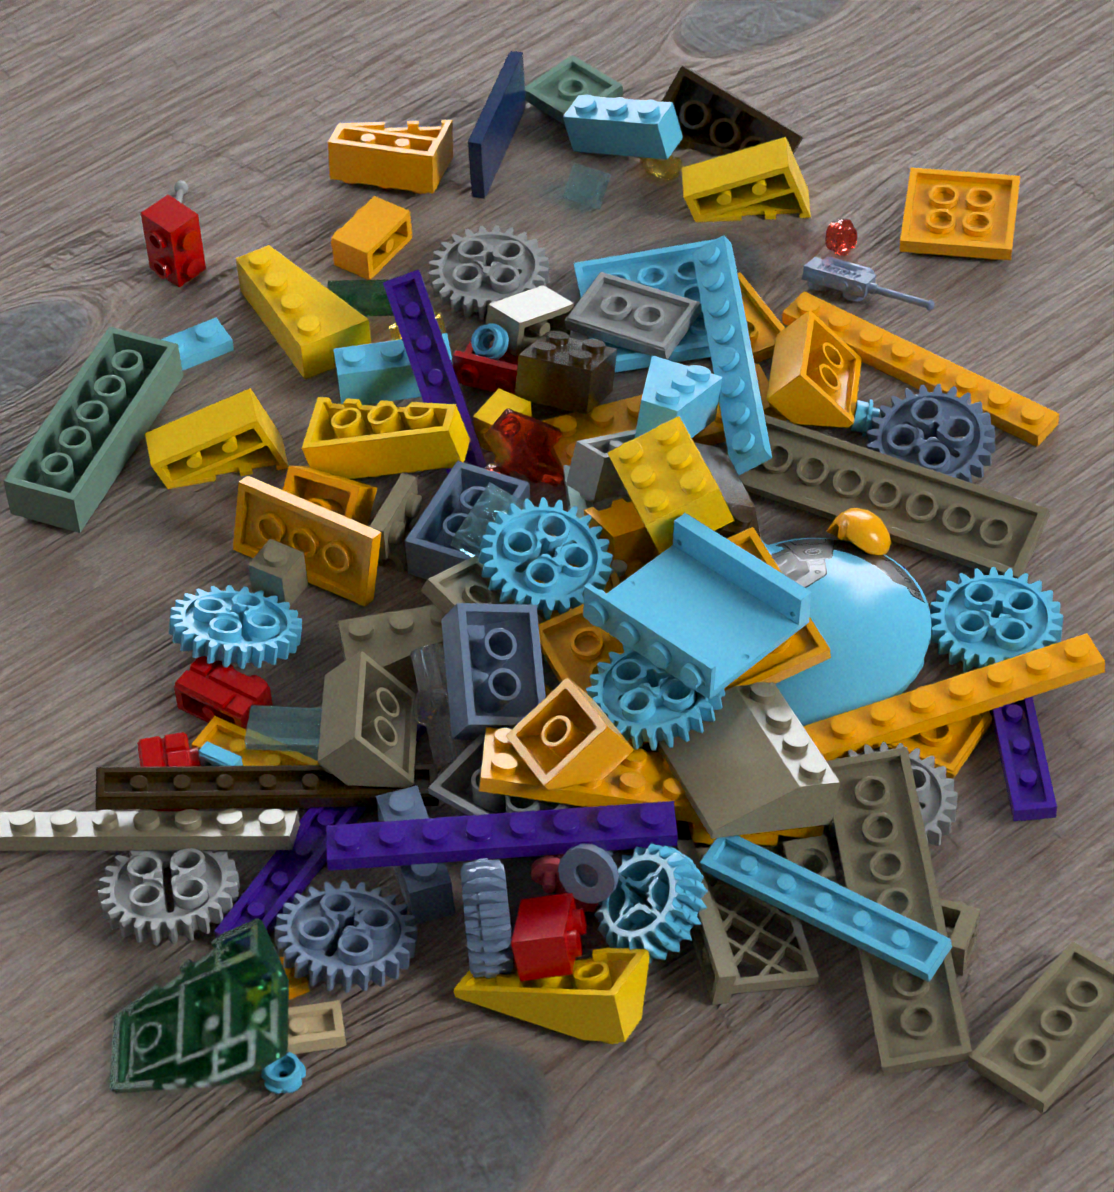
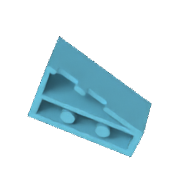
(678, 391)

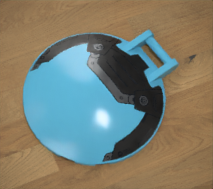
(869, 619)

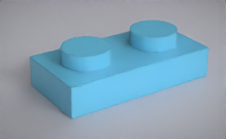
(201, 343)

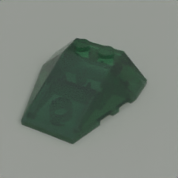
(208, 1022)

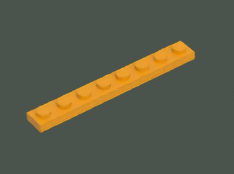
(919, 366)
(957, 697)

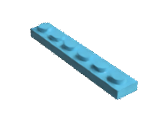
(827, 905)

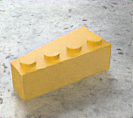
(299, 311)
(383, 438)

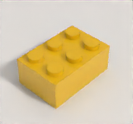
(669, 479)

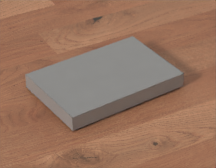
(633, 315)

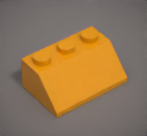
(813, 375)

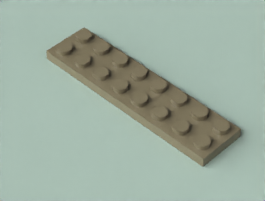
(914, 502)
(891, 864)

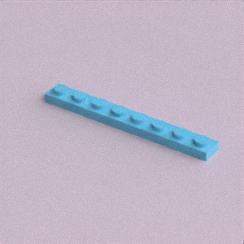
(732, 355)

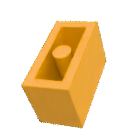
(371, 237)

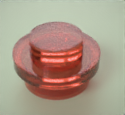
(841, 237)

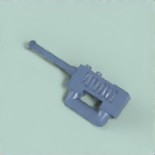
(852, 280)

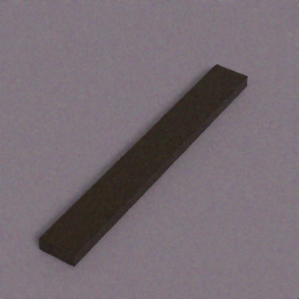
(240, 787)

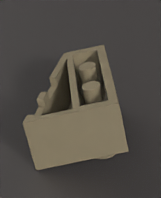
(392, 637)

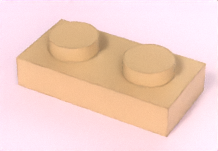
(315, 1027)

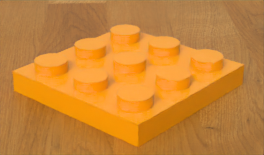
(960, 213)

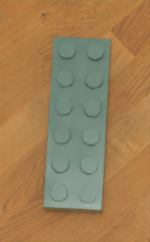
(93, 429)

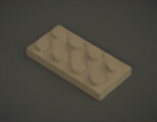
(1051, 1029)

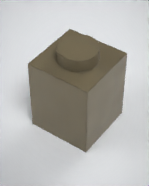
(278, 572)

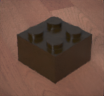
(566, 372)

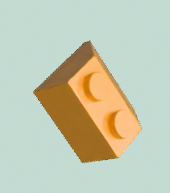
(331, 492)
(569, 739)

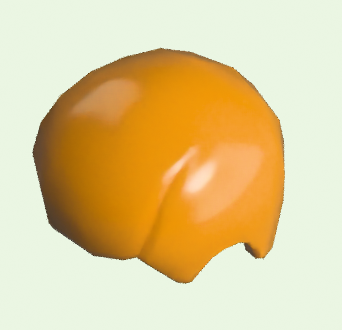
(861, 529)

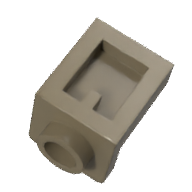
(963, 930)

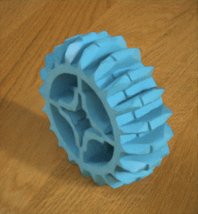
(653, 902)

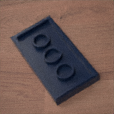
(497, 124)

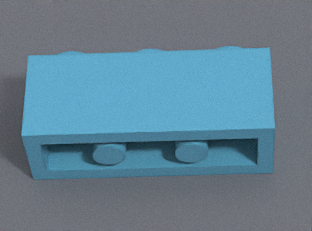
(623, 127)
(376, 372)

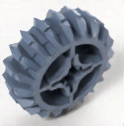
(487, 918)

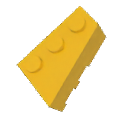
(747, 183)
(216, 441)

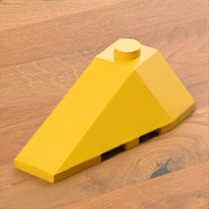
(593, 1004)

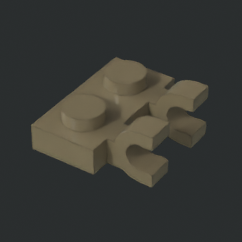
(396, 517)

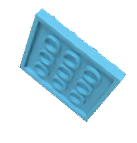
(664, 269)

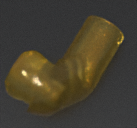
(665, 169)

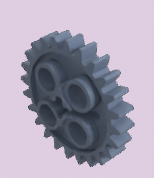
(934, 438)
(345, 936)

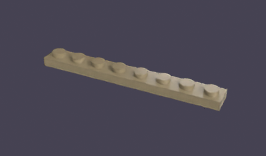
(148, 830)

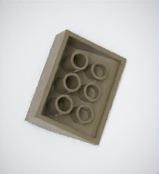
(753, 767)

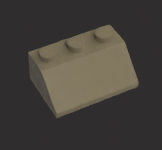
(367, 725)

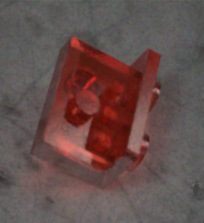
(525, 446)

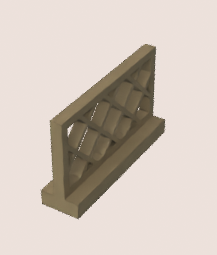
(717, 950)

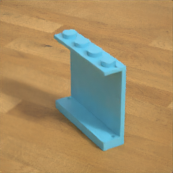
(701, 608)

